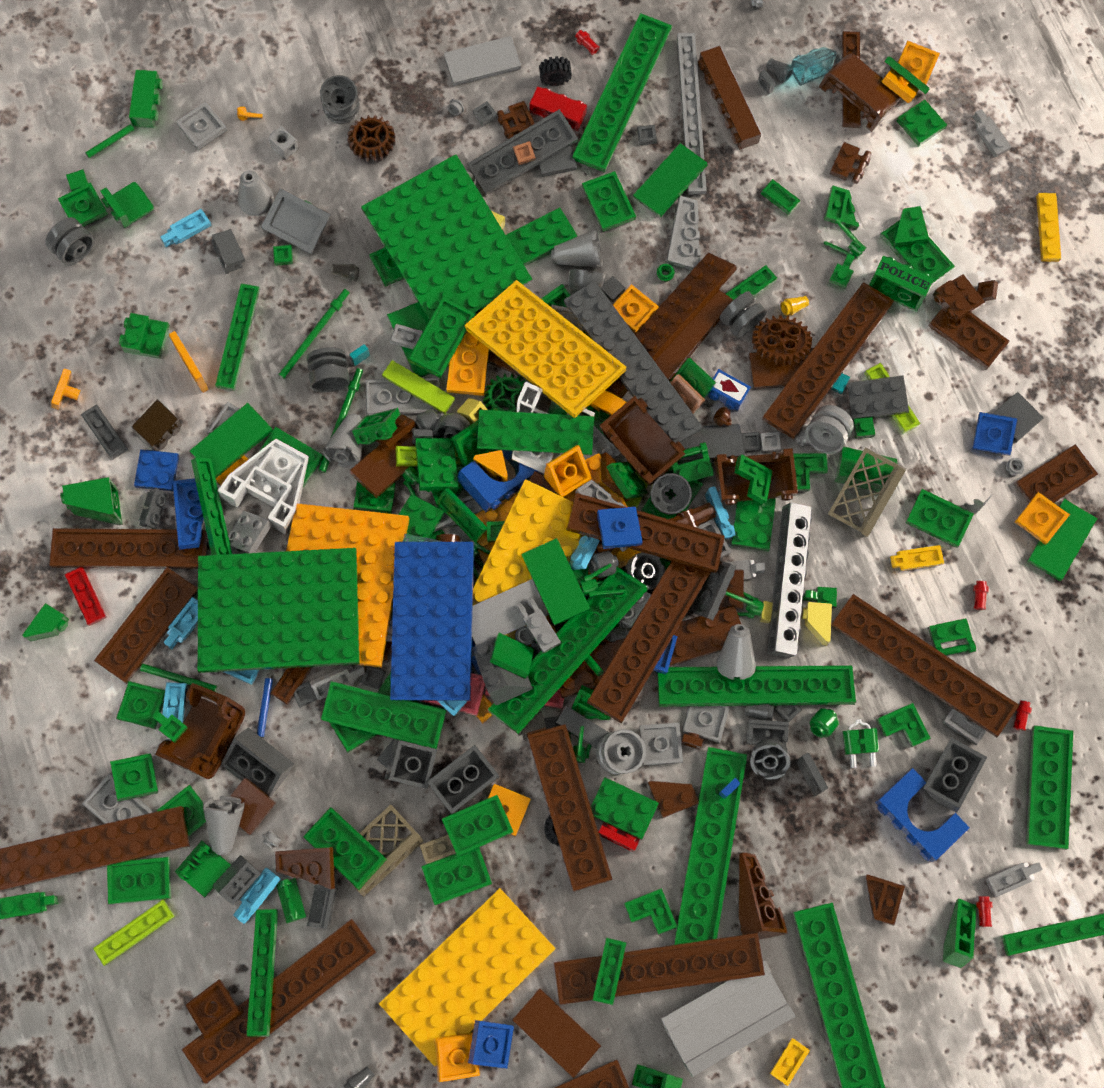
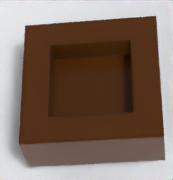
(988, 290)
(692, 740)

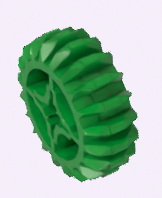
(503, 384)

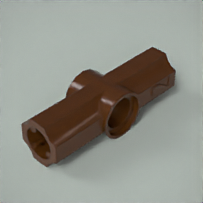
(696, 516)

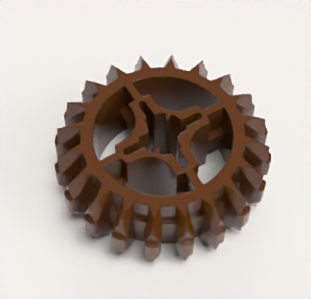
(372, 130)

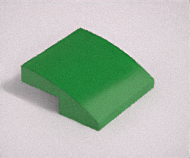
(367, 502)

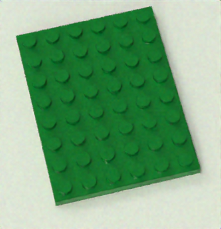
(445, 239)
(278, 610)

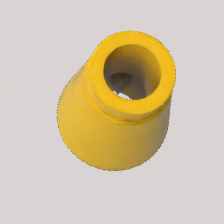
(793, 305)

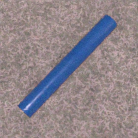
(264, 707)

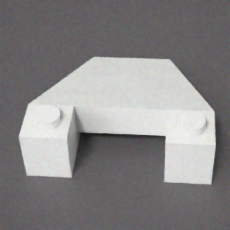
(526, 403)
(273, 477)

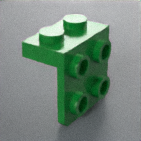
(127, 204)

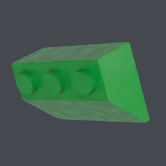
(847, 461)

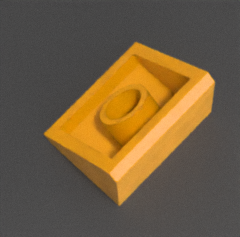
(493, 465)
(567, 471)

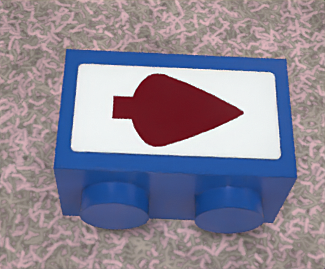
(729, 390)

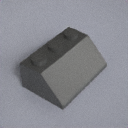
(500, 683)
(257, 761)
(954, 774)
(463, 779)

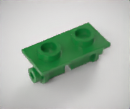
(291, 900)

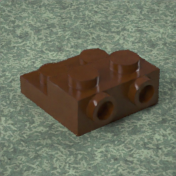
(958, 298)

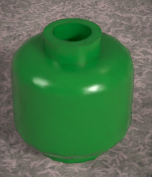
(824, 723)

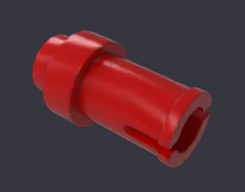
(584, 39)
(981, 590)
(1022, 715)
(984, 906)

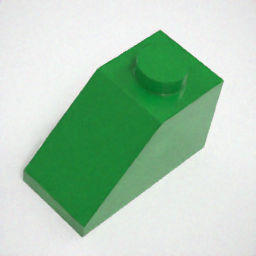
(46, 624)
(651, 1078)

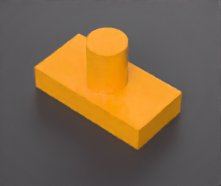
(64, 390)

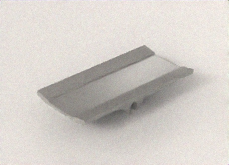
(726, 1020)

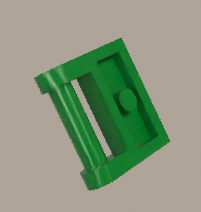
(695, 469)
(952, 632)

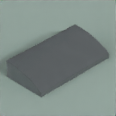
(718, 440)

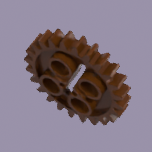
(781, 340)

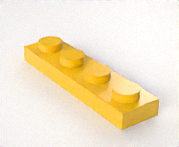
(1048, 227)

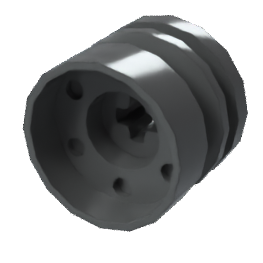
(340, 99)
(328, 369)
(679, 486)

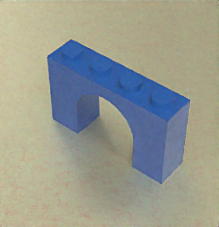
(489, 492)
(930, 843)

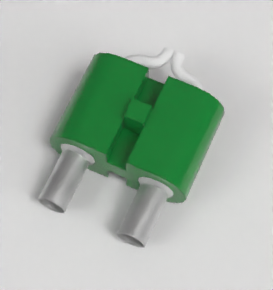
(861, 742)

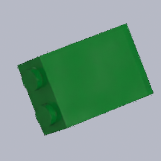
(93, 500)

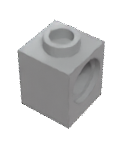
(284, 149)

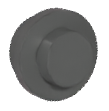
(524, 636)

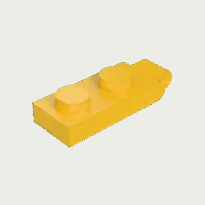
(917, 558)

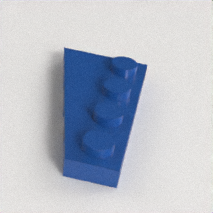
(188, 513)

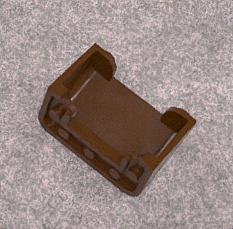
(861, 88)
(642, 440)
(734, 487)
(209, 733)

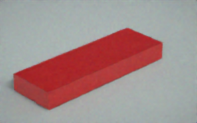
(85, 596)

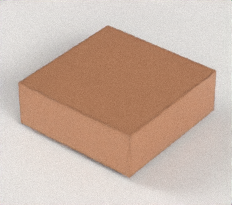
(524, 153)

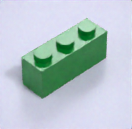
(145, 98)

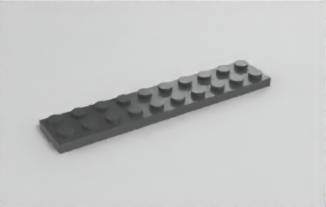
(642, 374)

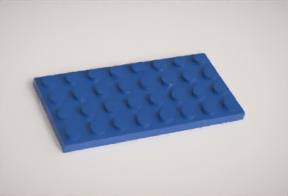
(432, 621)

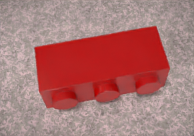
(547, 102)

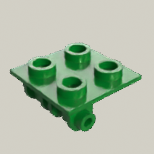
(202, 868)

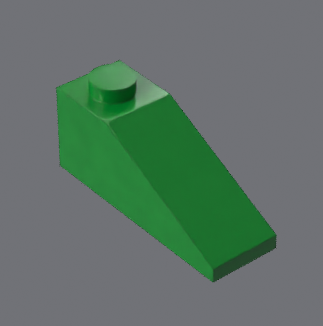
(960, 936)

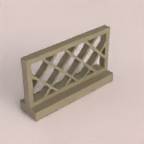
(880, 502)
(399, 852)

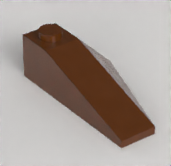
(756, 906)

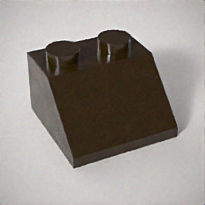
(156, 426)

